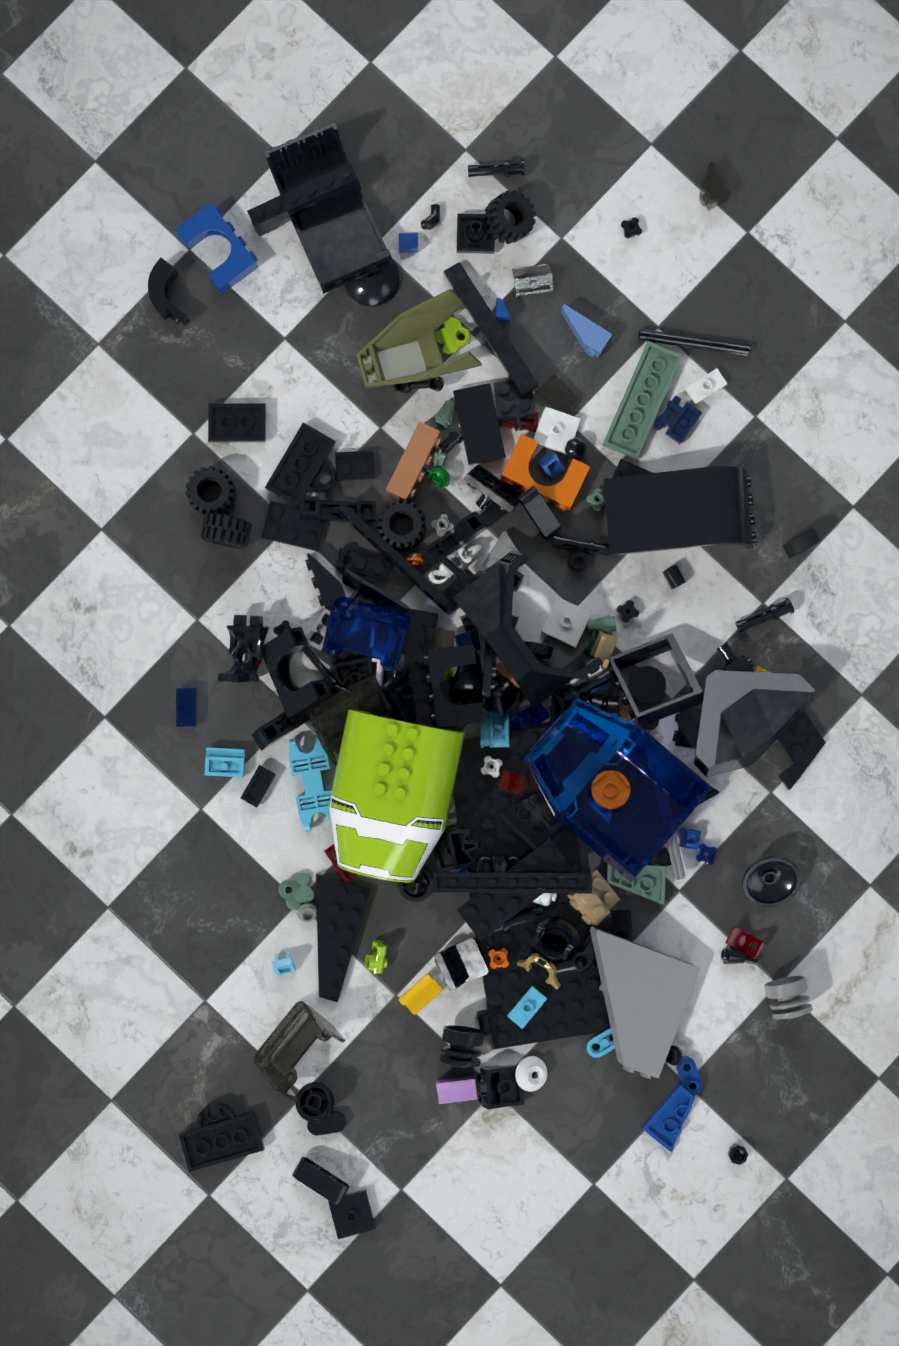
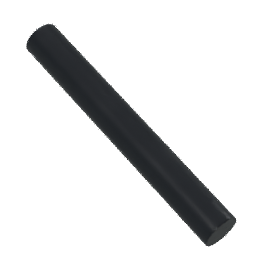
(319, 665)

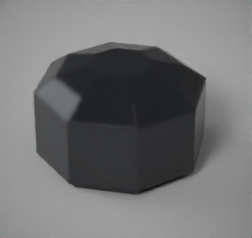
(737, 1154)

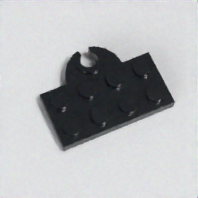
(303, 466)
(220, 1137)

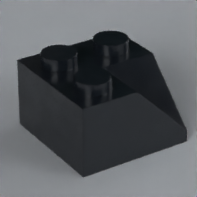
(688, 728)

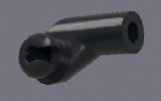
(432, 220)

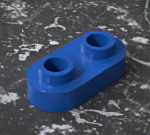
(690, 1075)

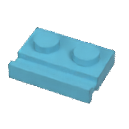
(495, 730)
(224, 762)

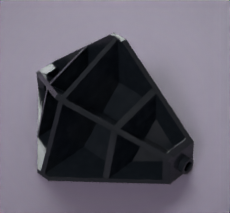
(745, 716)

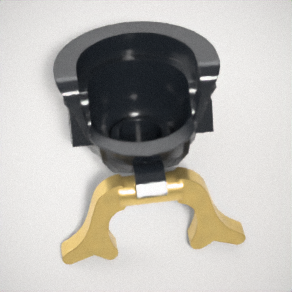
(555, 942)

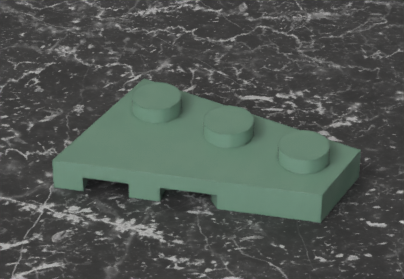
(648, 884)

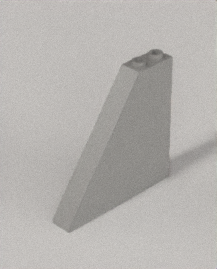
(642, 998)

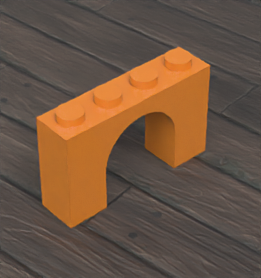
(561, 494)

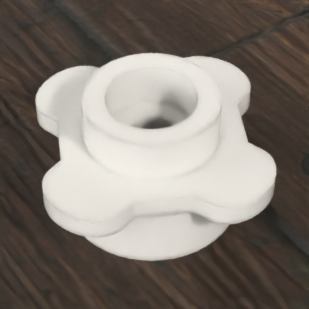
(495, 770)

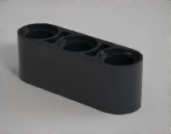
(539, 512)
(320, 1180)

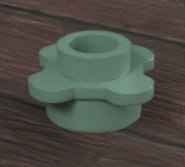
(439, 458)
(592, 499)

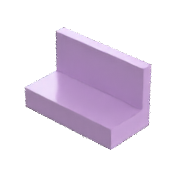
(456, 1089)

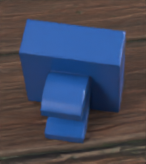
(689, 838)

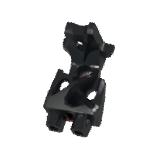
(252, 643)

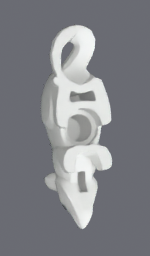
(461, 559)

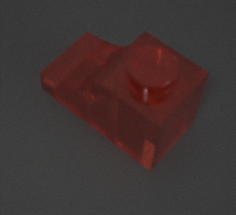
(512, 782)

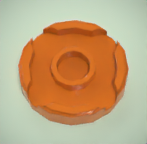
(610, 789)

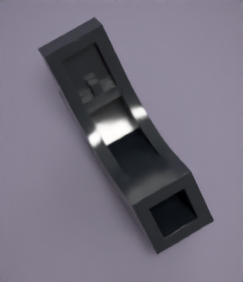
(158, 284)
(454, 540)

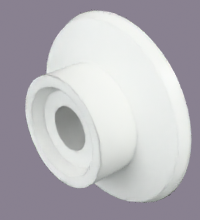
(524, 1073)

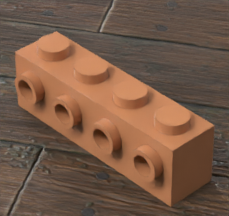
(413, 462)

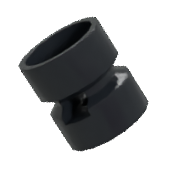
(610, 702)

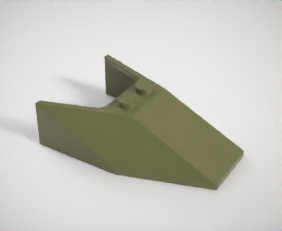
(409, 347)

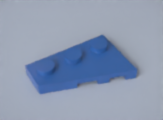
(669, 1117)

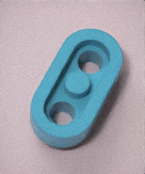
(604, 1042)

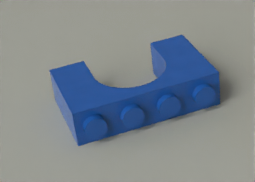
(209, 223)

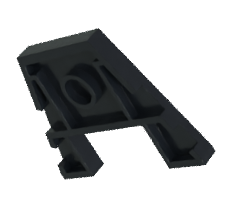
(801, 744)

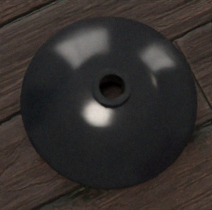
(376, 289)
(772, 888)

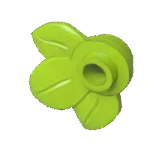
(449, 336)

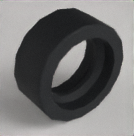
(801, 543)
(421, 897)

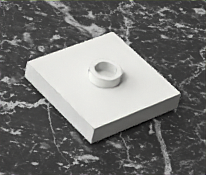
(556, 429)
(566, 622)

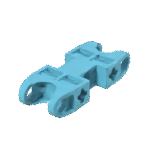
(312, 781)

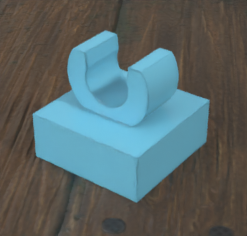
(283, 966)

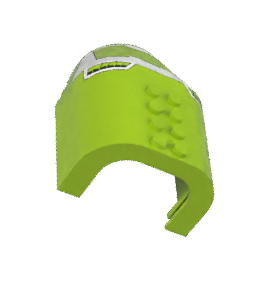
(391, 794)

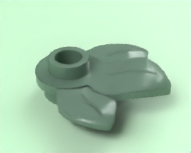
(300, 891)

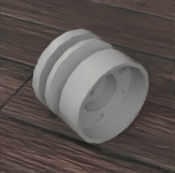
(788, 1002)

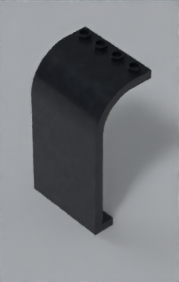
(334, 232)
(679, 510)

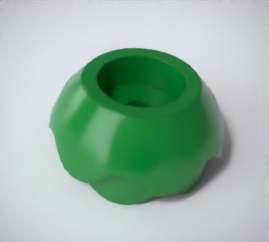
(440, 477)

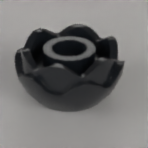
(575, 449)

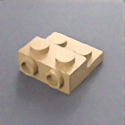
(595, 905)

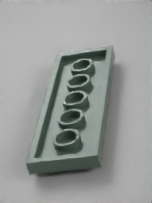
(642, 400)

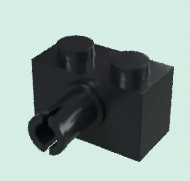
(733, 662)

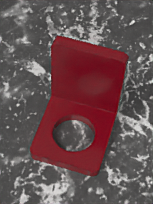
(742, 941)

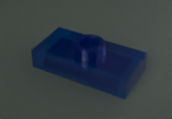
(186, 707)

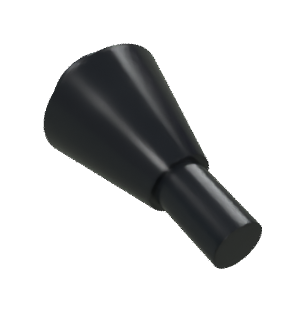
(733, 956)

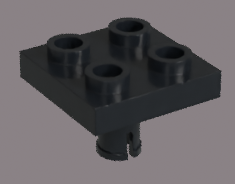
(473, 235)

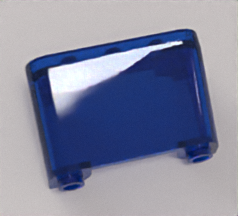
(367, 631)

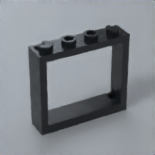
(647, 651)

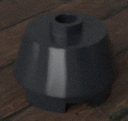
(314, 1102)

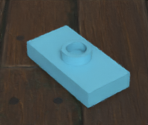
(527, 1007)

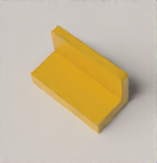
(420, 993)

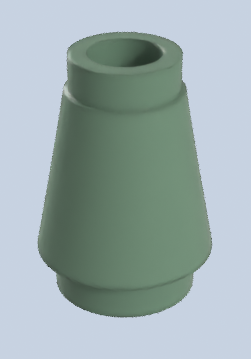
(444, 416)
(604, 624)

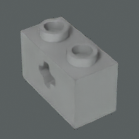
(317, 633)

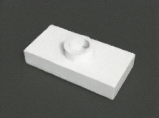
(705, 386)

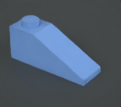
(590, 335)

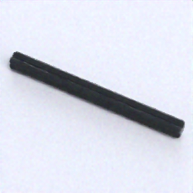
(694, 342)

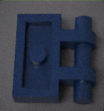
(682, 423)

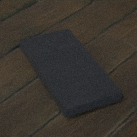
(479, 424)

